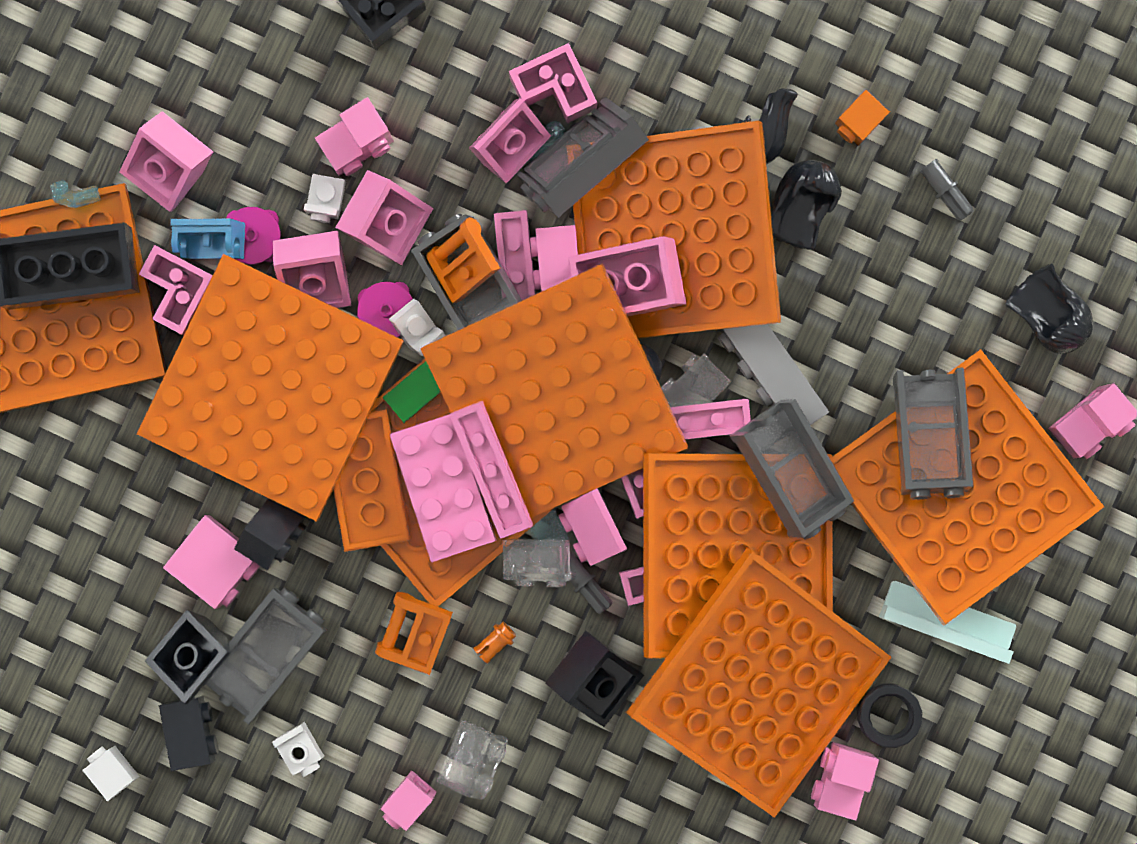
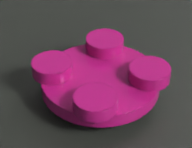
(260, 232)
(381, 303)

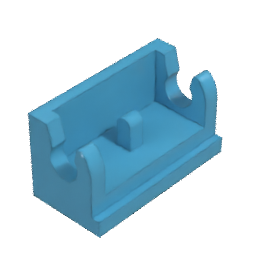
(208, 238)

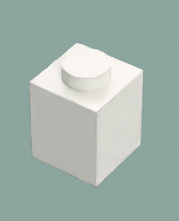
(109, 772)

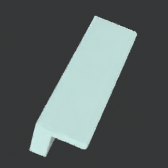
(969, 629)

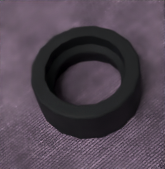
(913, 706)

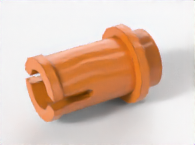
(495, 642)

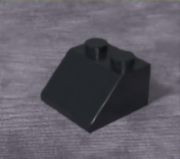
(189, 654)
(594, 679)

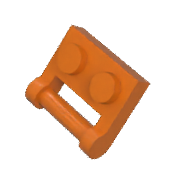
(469, 268)
(424, 636)

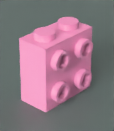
(210, 563)

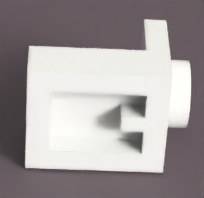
(325, 198)
(415, 326)

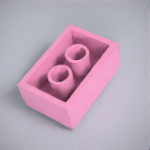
(641, 272)

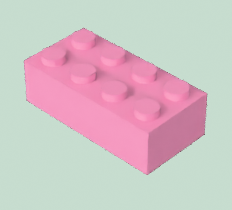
(442, 488)

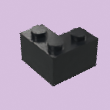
(381, 18)

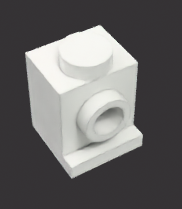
(299, 737)

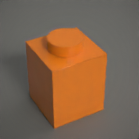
(861, 118)

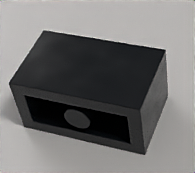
(269, 534)
(188, 733)

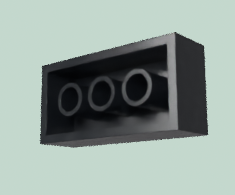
(67, 266)

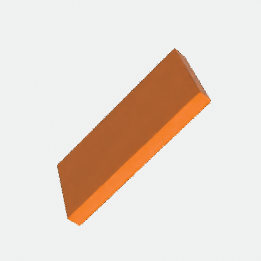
(370, 490)

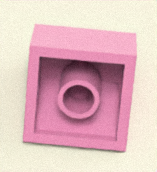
(510, 140)
(165, 160)
(384, 217)
(314, 267)
(593, 528)

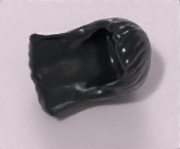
(775, 121)
(802, 201)
(1052, 311)

